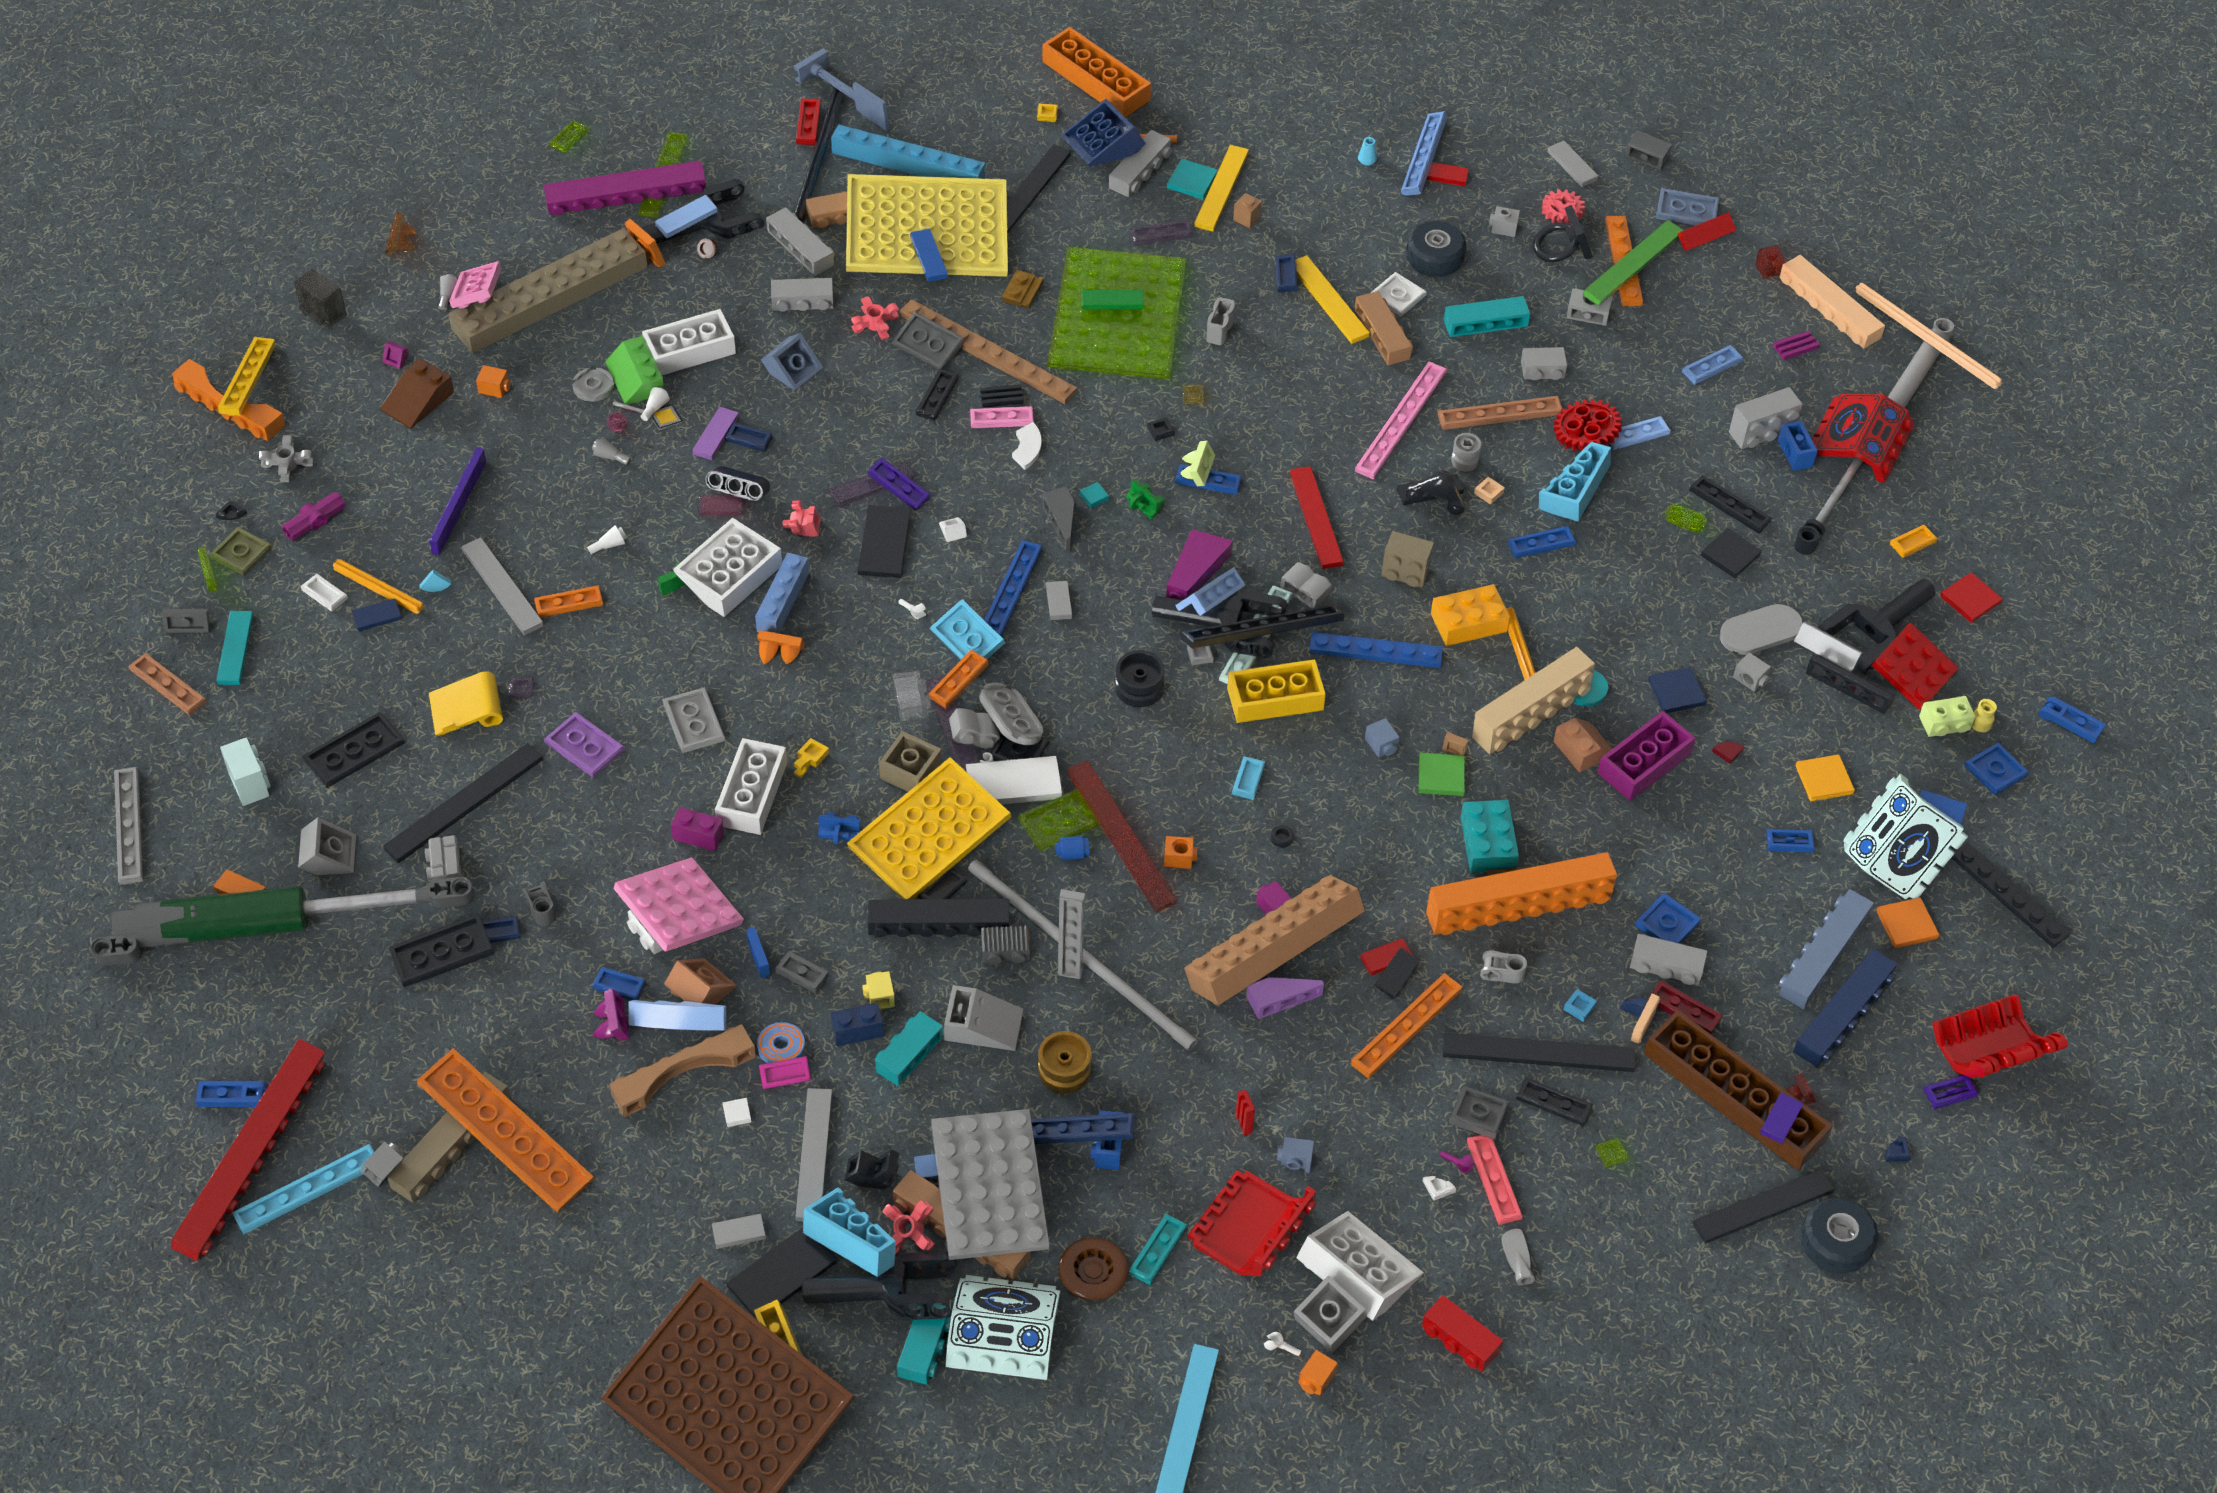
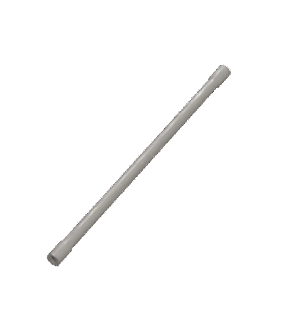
(1177, 1033)

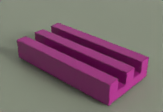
(1794, 343)

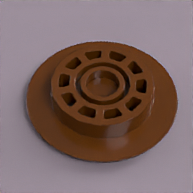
(1093, 1270)

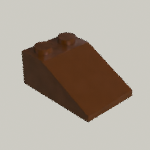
(417, 393)

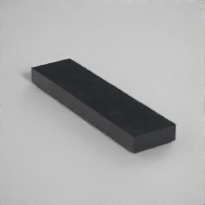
(1730, 504)

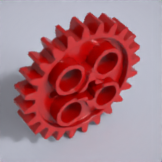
(1587, 424)

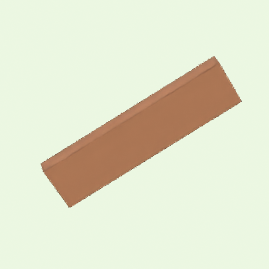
(167, 684)

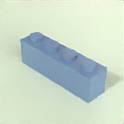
(782, 593)

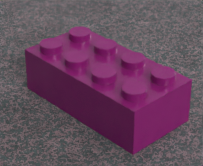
(1646, 755)

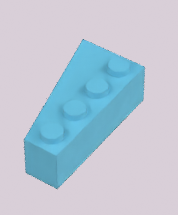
(1575, 487)
(849, 1232)

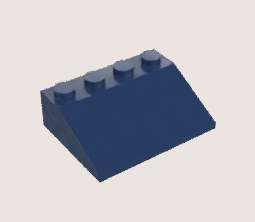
(1103, 136)

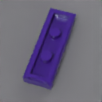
(899, 484)

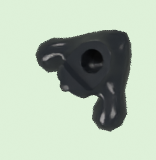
(1439, 486)

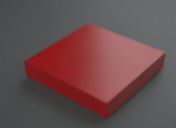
(1971, 597)

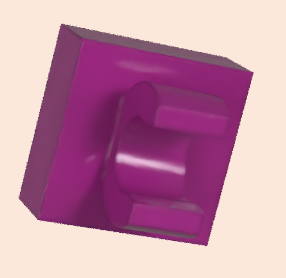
(395, 354)

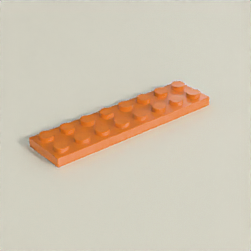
(505, 1130)

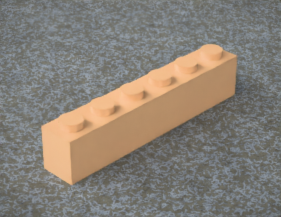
(1832, 301)

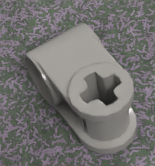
(1503, 967)

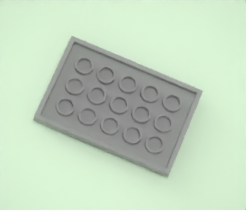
(989, 1184)

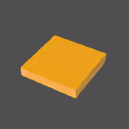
(1824, 777)

